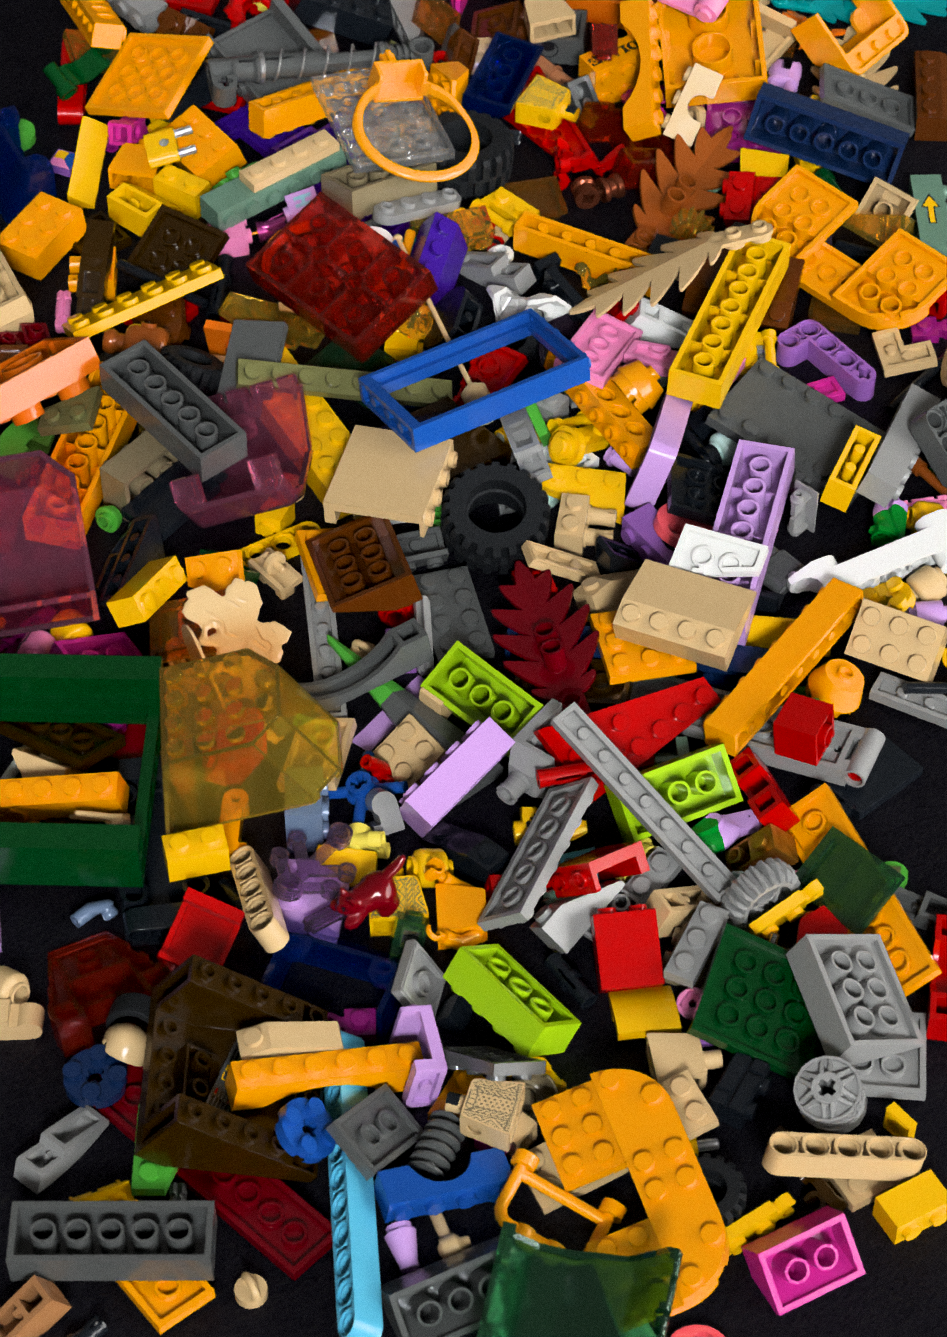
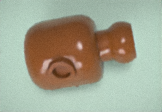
(117, 342)

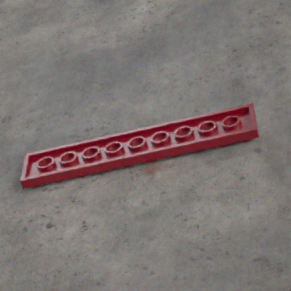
(256, 1207)

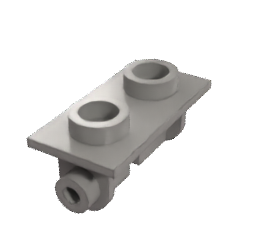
(803, 509)

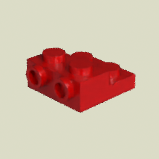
(742, 194)

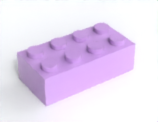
(459, 772)

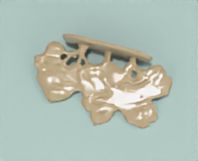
(234, 620)

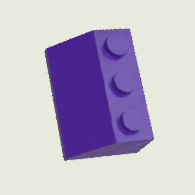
(442, 251)

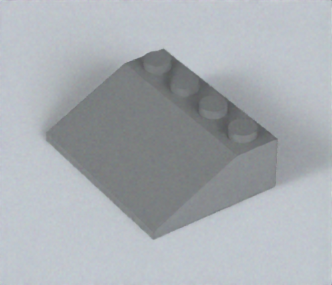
(854, 996)

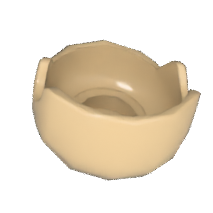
(126, 1043)

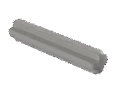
(422, 614)

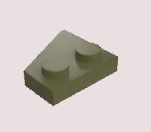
(71, 415)

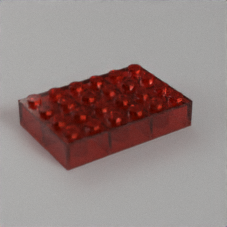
(342, 277)

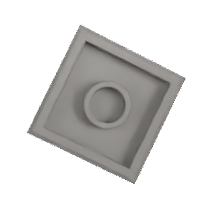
(418, 978)

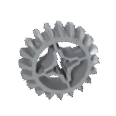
(758, 891)

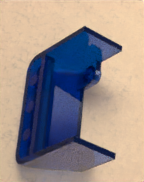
(342, 958)

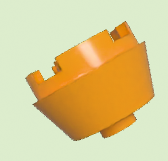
(639, 385)
(838, 684)

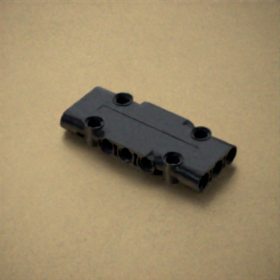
(152, 908)

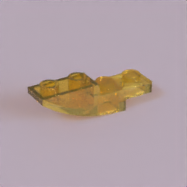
(250, 308)

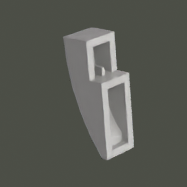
(496, 269)
(59, 1148)

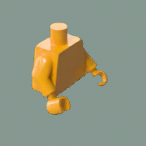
(457, 909)

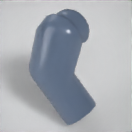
(92, 909)

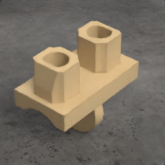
(276, 572)

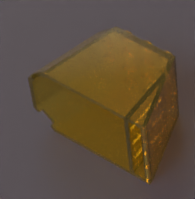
(240, 741)

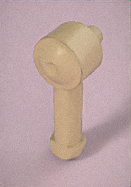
(448, 1243)

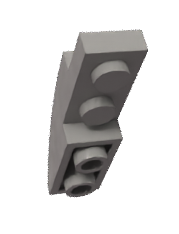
(526, 445)
(639, 887)

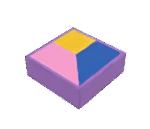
(63, 162)

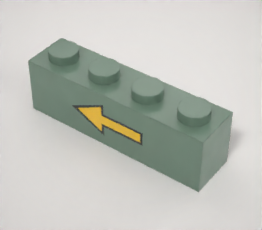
(931, 210)

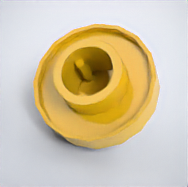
(567, 446)

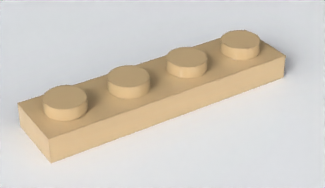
(289, 160)

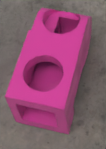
(126, 130)

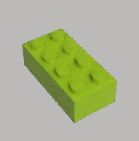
(479, 691)
(689, 783)
(511, 1000)

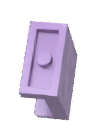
(427, 1074)

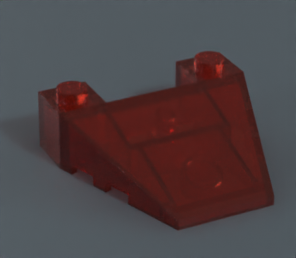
(605, 124)
(86, 982)

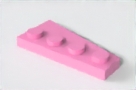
(658, 356)

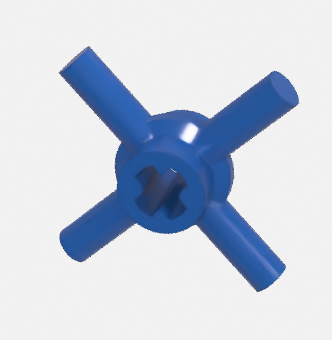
(359, 785)

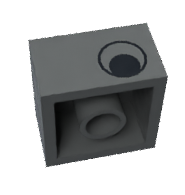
(569, 48)

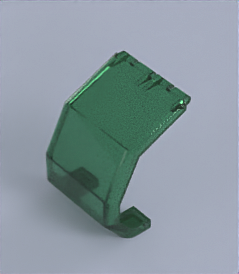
(577, 1293)

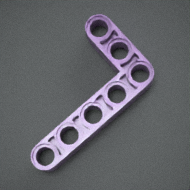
(660, 452)

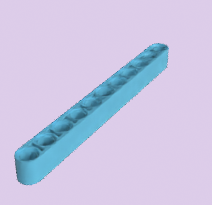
(353, 1225)

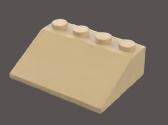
(683, 614)

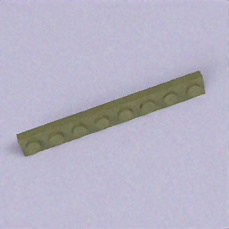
(337, 382)

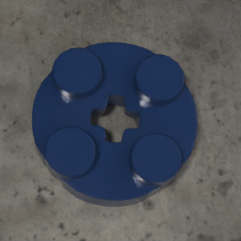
(93, 1093)

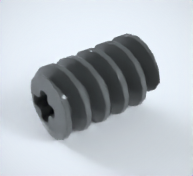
(437, 1146)

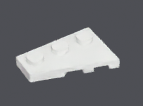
(717, 554)

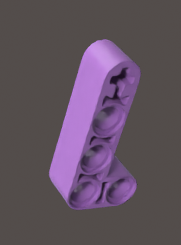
(829, 354)

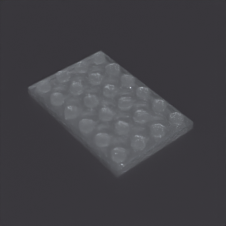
(398, 130)

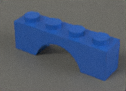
(406, 1194)

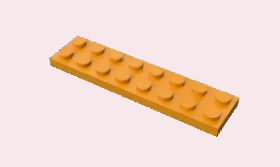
(902, 941)

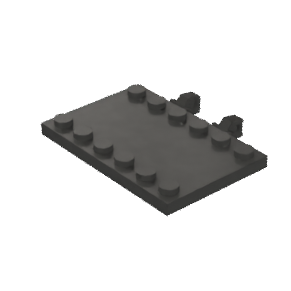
(786, 412)

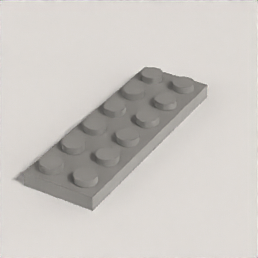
(538, 854)

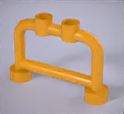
(524, 1165)

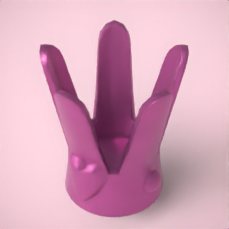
(268, 228)

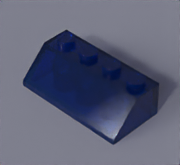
(501, 75)

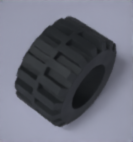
(196, 365)
(726, 1186)

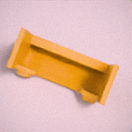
(877, 29)

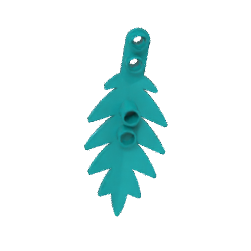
(842, 9)

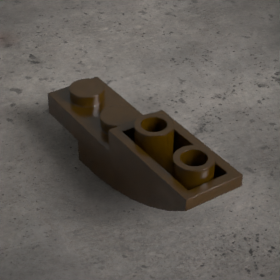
(95, 264)

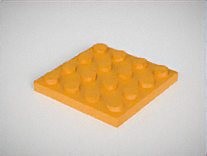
(149, 75)

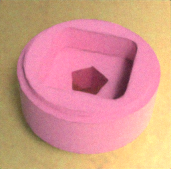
(687, 1002)

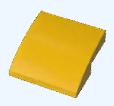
(644, 1012)

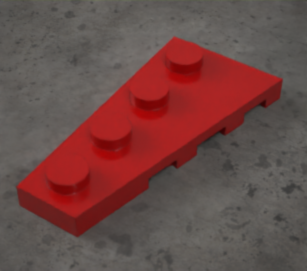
(494, 369)

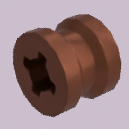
(610, 187)
(585, 192)

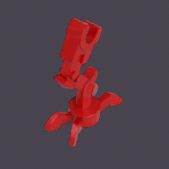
(564, 161)

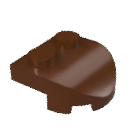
(171, 317)

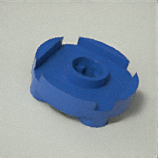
(289, 1132)

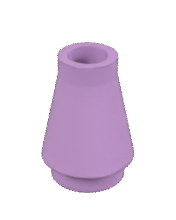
(403, 1244)

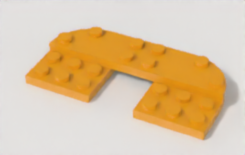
(881, 294)
(632, 1124)

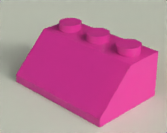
(804, 1259)

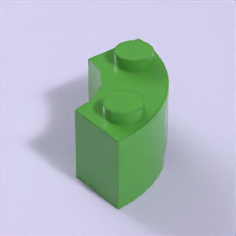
(24, 439)

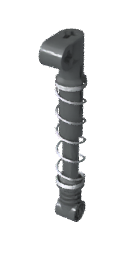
(300, 64)

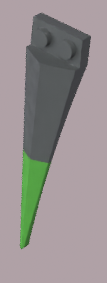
(398, 703)

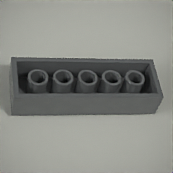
(173, 410)
(112, 1240)

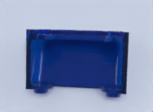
(20, 175)

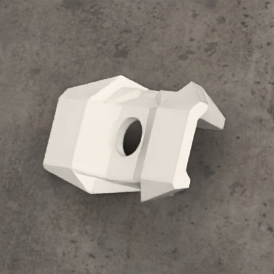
(509, 303)

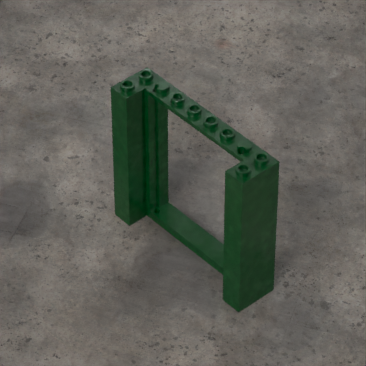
(82, 691)

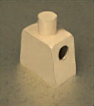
(548, 20)
(676, 1052)

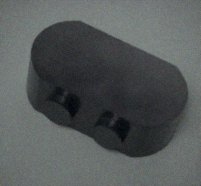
(459, 315)

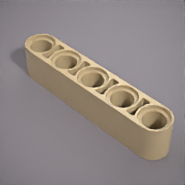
(258, 900)
(844, 1156)

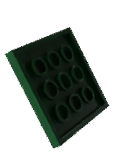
(755, 1004)

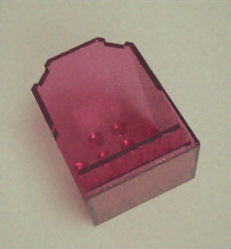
(42, 547)

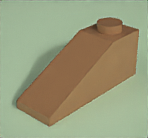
(33, 1309)

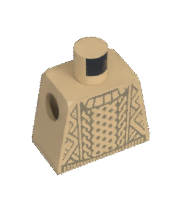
(489, 1111)

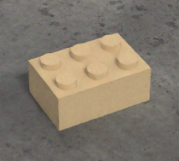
(897, 641)

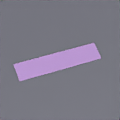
(381, 724)

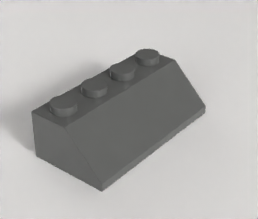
(443, 1296)

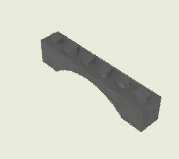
(396, 654)

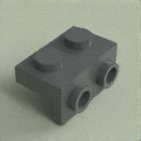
(425, 550)

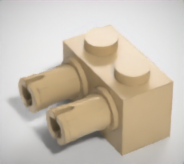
(574, 520)

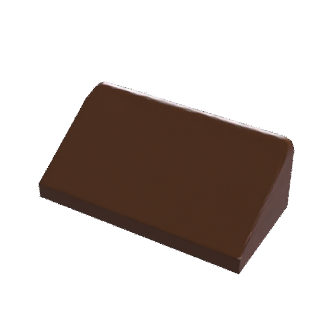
(462, 48)

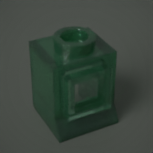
(407, 926)

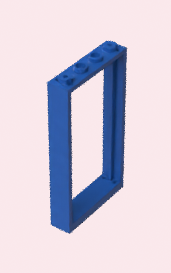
(419, 436)

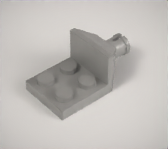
(527, 756)

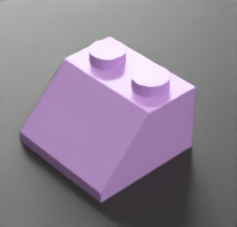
(296, 911)

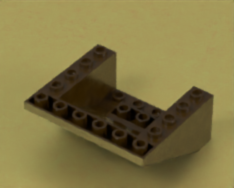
(187, 1043)

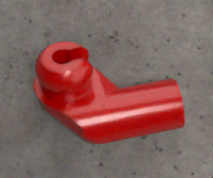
(377, 767)

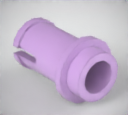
(613, 459)

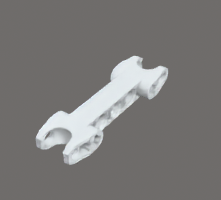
(877, 566)

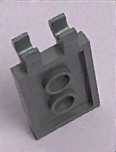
(251, 341)

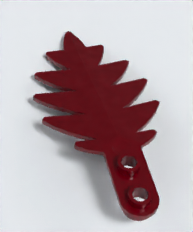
(547, 639)

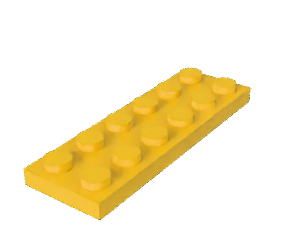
(149, 297)

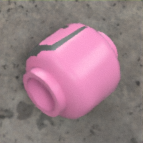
(35, 643)

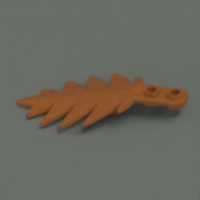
(681, 187)

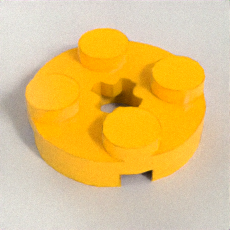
(893, 593)

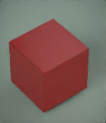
(804, 729)

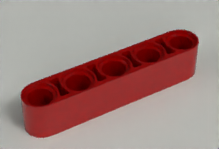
(71, 110)

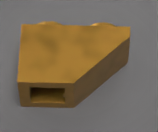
(763, 844)

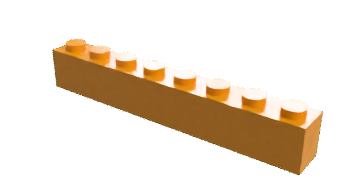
(783, 666)

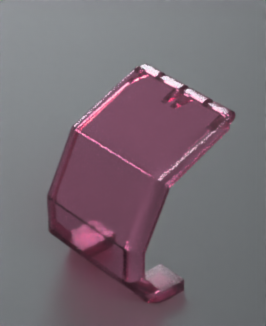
(276, 462)

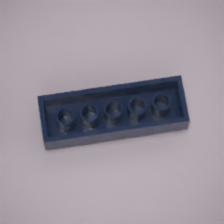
(825, 135)

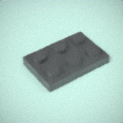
(492, 1062)
(375, 1131)

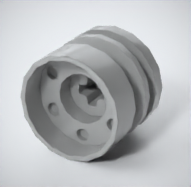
(825, 1112)

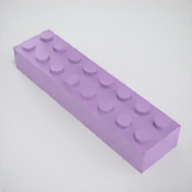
(755, 504)

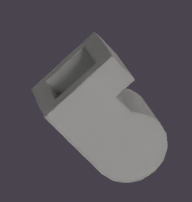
(384, 810)

